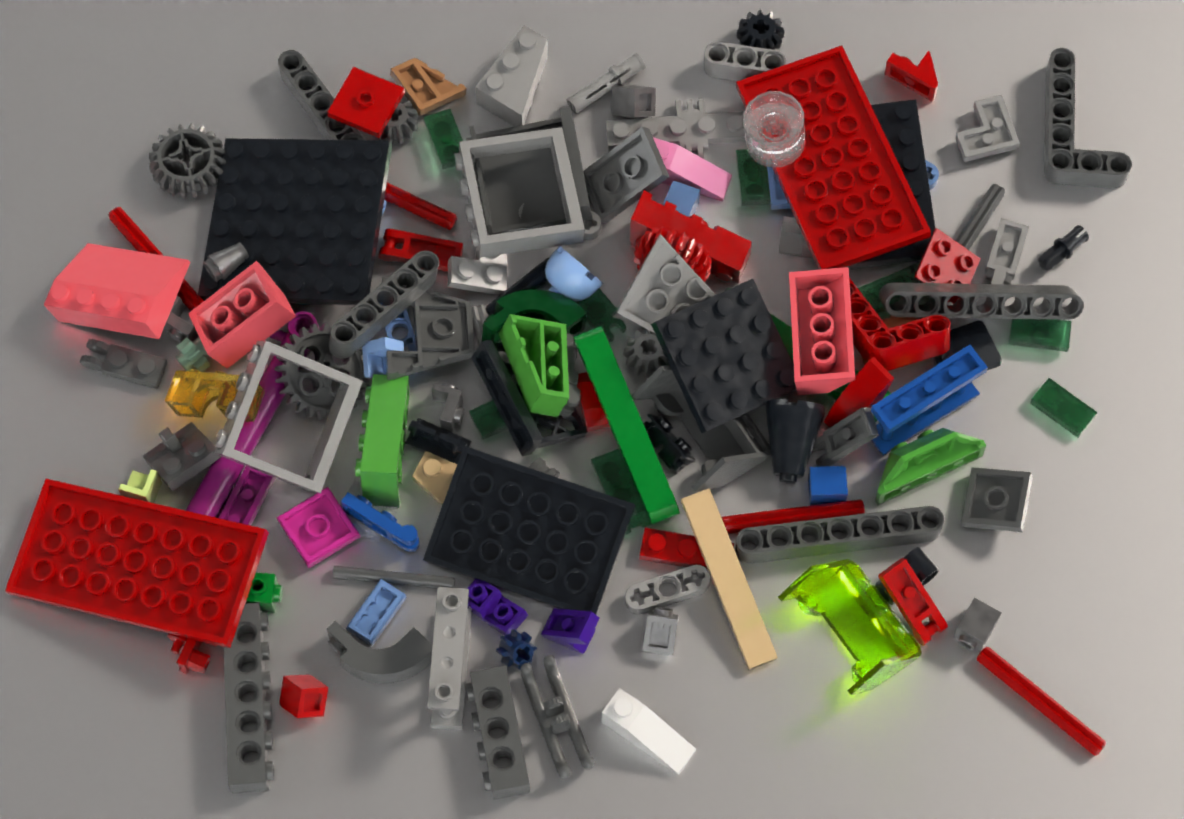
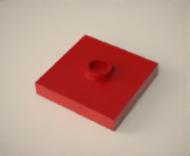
(366, 102)

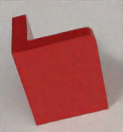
(303, 696)

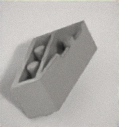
(513, 78)

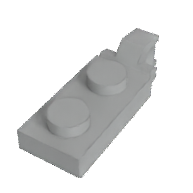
(1006, 252)

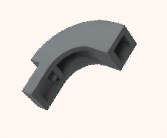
(384, 665)

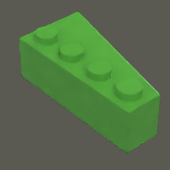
(383, 439)

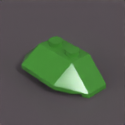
(925, 460)

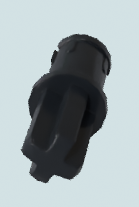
(1062, 248)

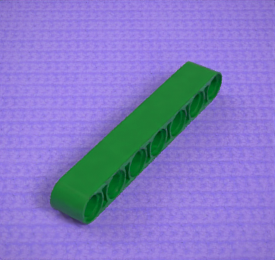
(626, 425)

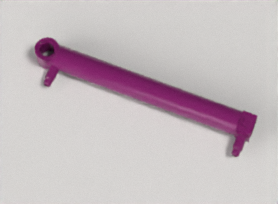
(224, 472)

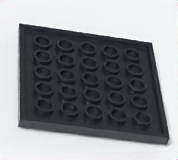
(302, 214)

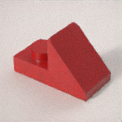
(918, 78)

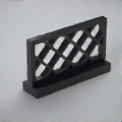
(511, 405)

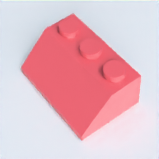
(240, 315)

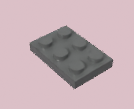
(624, 173)

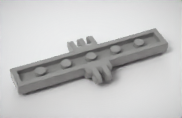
(688, 129)

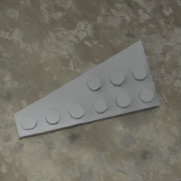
(662, 287)

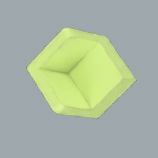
(142, 486)

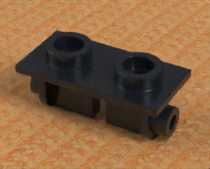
(436, 440)
(675, 449)

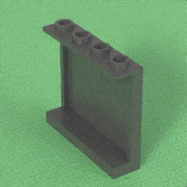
(529, 179)

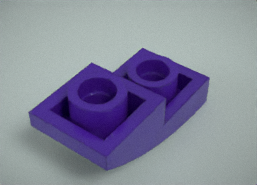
(494, 608)

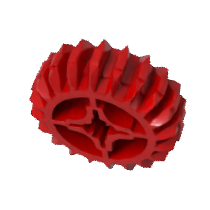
(686, 247)

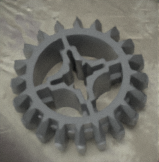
(167, 161)

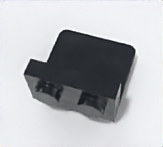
(976, 336)

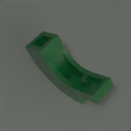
(537, 305)

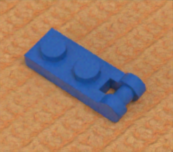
(382, 523)

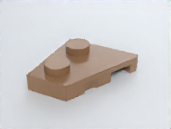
(425, 86)

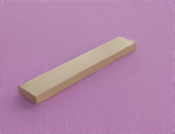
(729, 579)

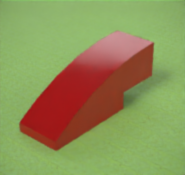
(865, 391)

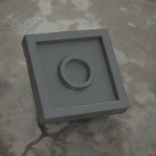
(181, 455)
(997, 499)

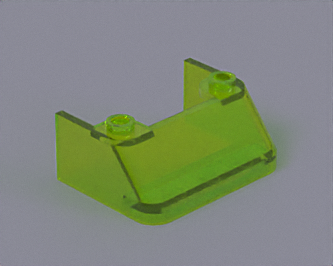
(858, 618)

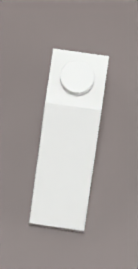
(646, 731)

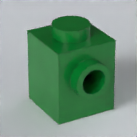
(265, 591)

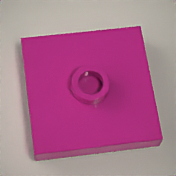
(318, 527)

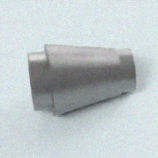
(225, 261)

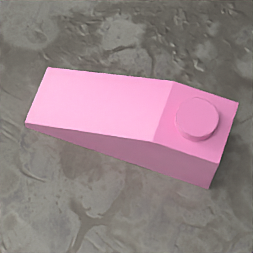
(693, 170)

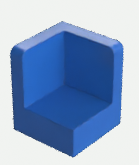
(827, 484)

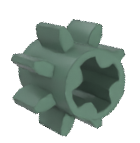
(192, 355)

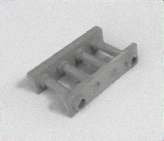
(449, 658)

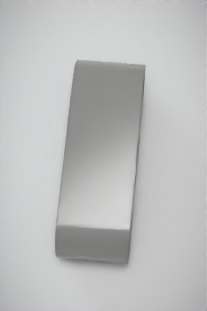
(734, 54)

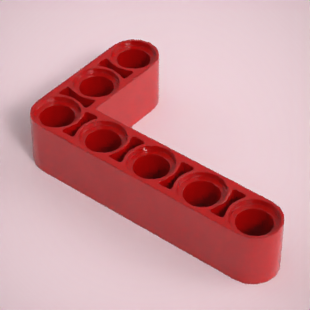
(899, 344)

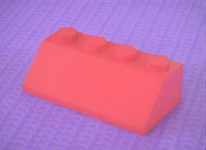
(821, 330)

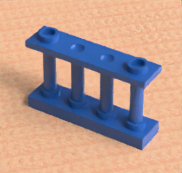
(927, 399)

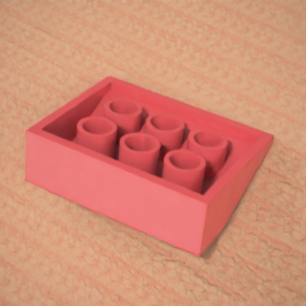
(117, 290)

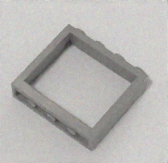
(525, 239)
(330, 436)

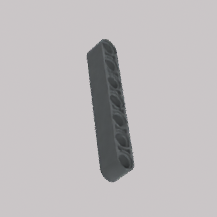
(993, 307)
(850, 525)

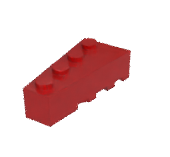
(726, 248)

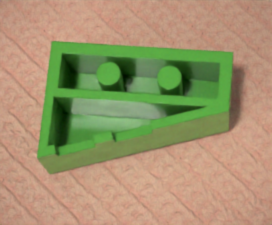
(538, 361)

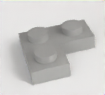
(994, 134)
(478, 275)

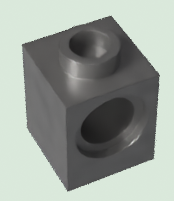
(977, 625)

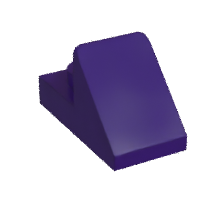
(571, 628)

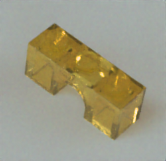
(195, 390)

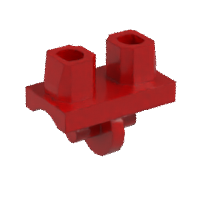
(190, 657)

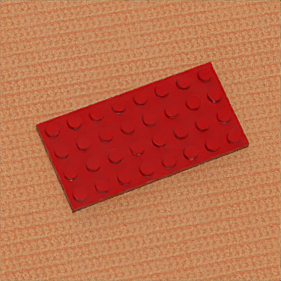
(847, 179)
(137, 562)

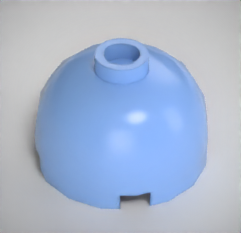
(570, 276)

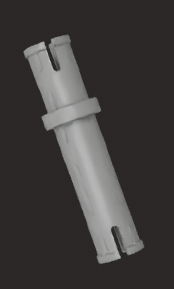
(582, 100)

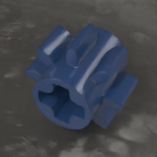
(516, 649)

